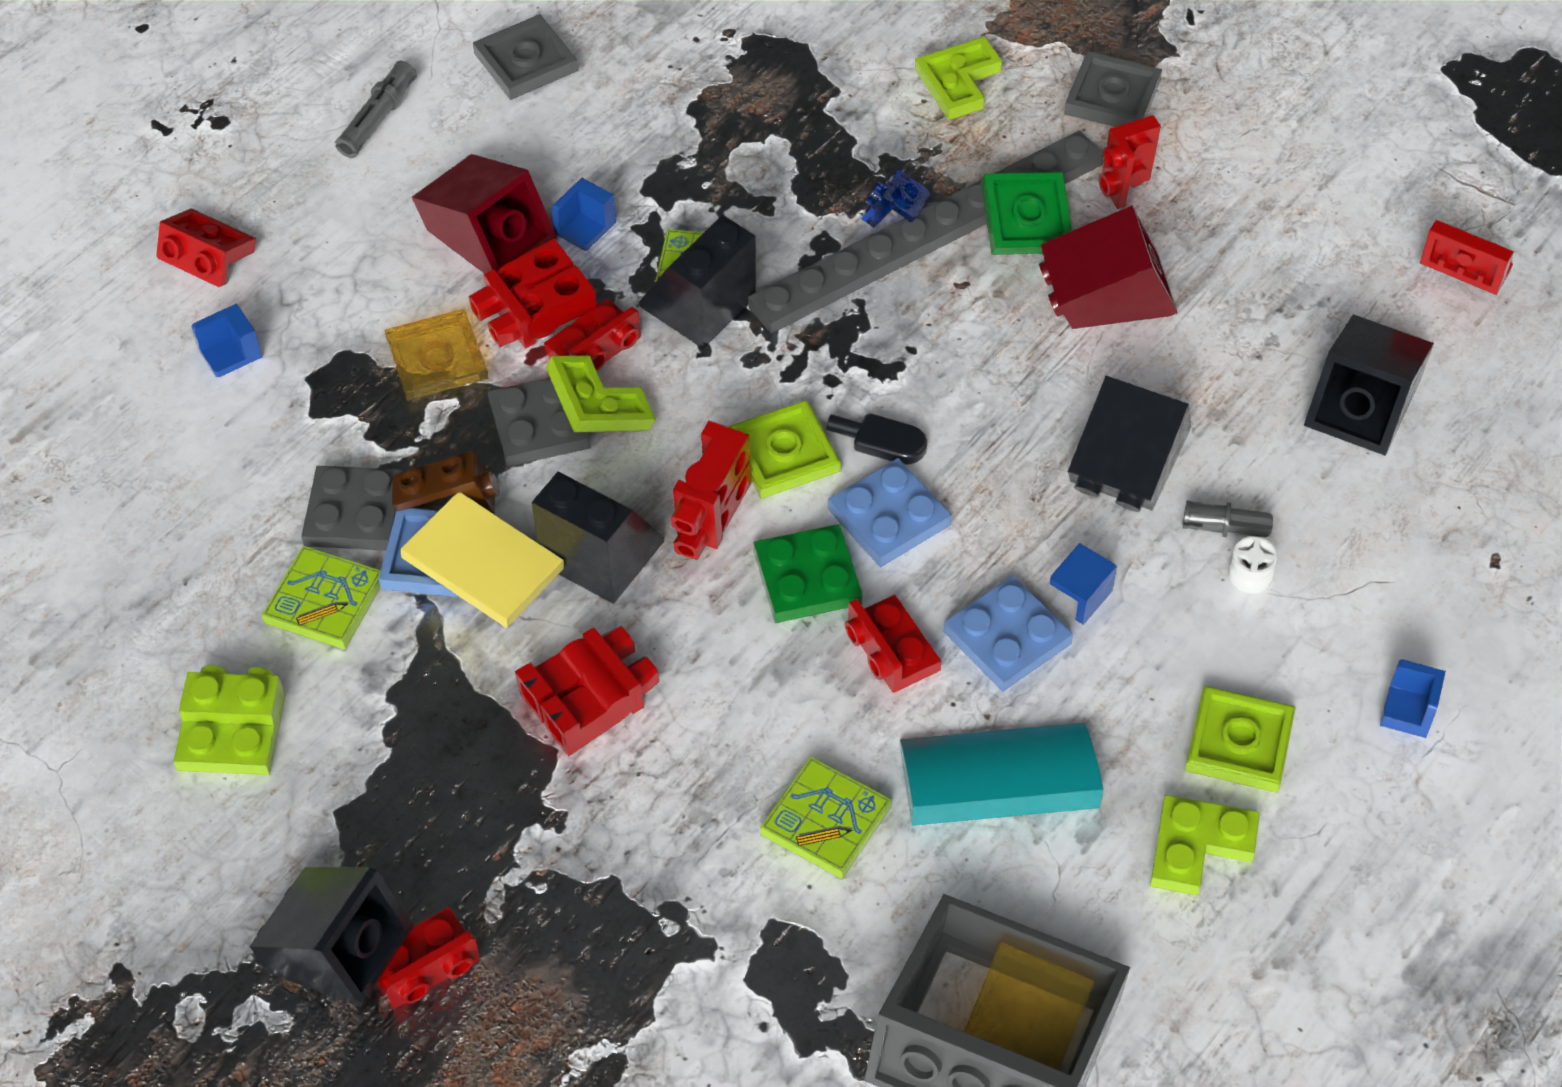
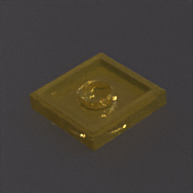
(436, 354)
(1029, 1006)

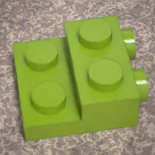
(229, 721)

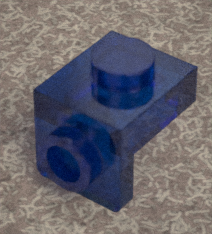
(897, 194)

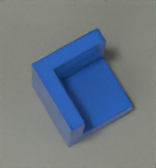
(584, 214)
(226, 340)
(1086, 579)
(1412, 698)

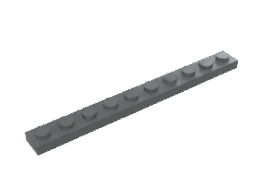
(905, 240)

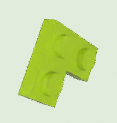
(951, 75)
(590, 404)
(1194, 829)

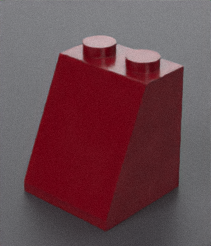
(485, 212)
(1106, 273)

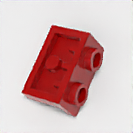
(1128, 158)
(202, 245)
(1467, 257)
(597, 334)
(892, 642)
(428, 956)

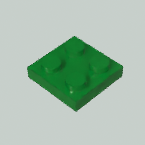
(1024, 210)
(807, 573)

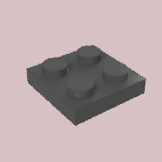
(525, 56)
(1112, 90)
(533, 423)
(350, 508)

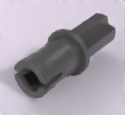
(1226, 519)

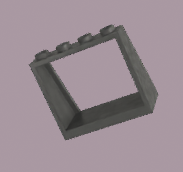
(928, 1053)

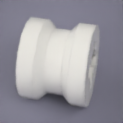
(1262, 560)

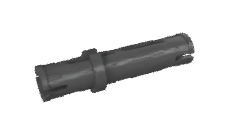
(384, 97)

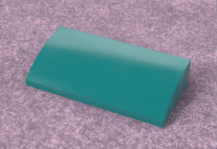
(1000, 774)

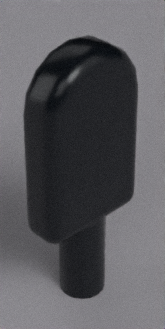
(882, 437)

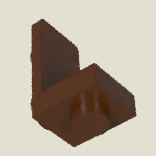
(445, 478)

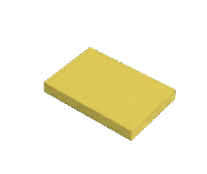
(482, 559)

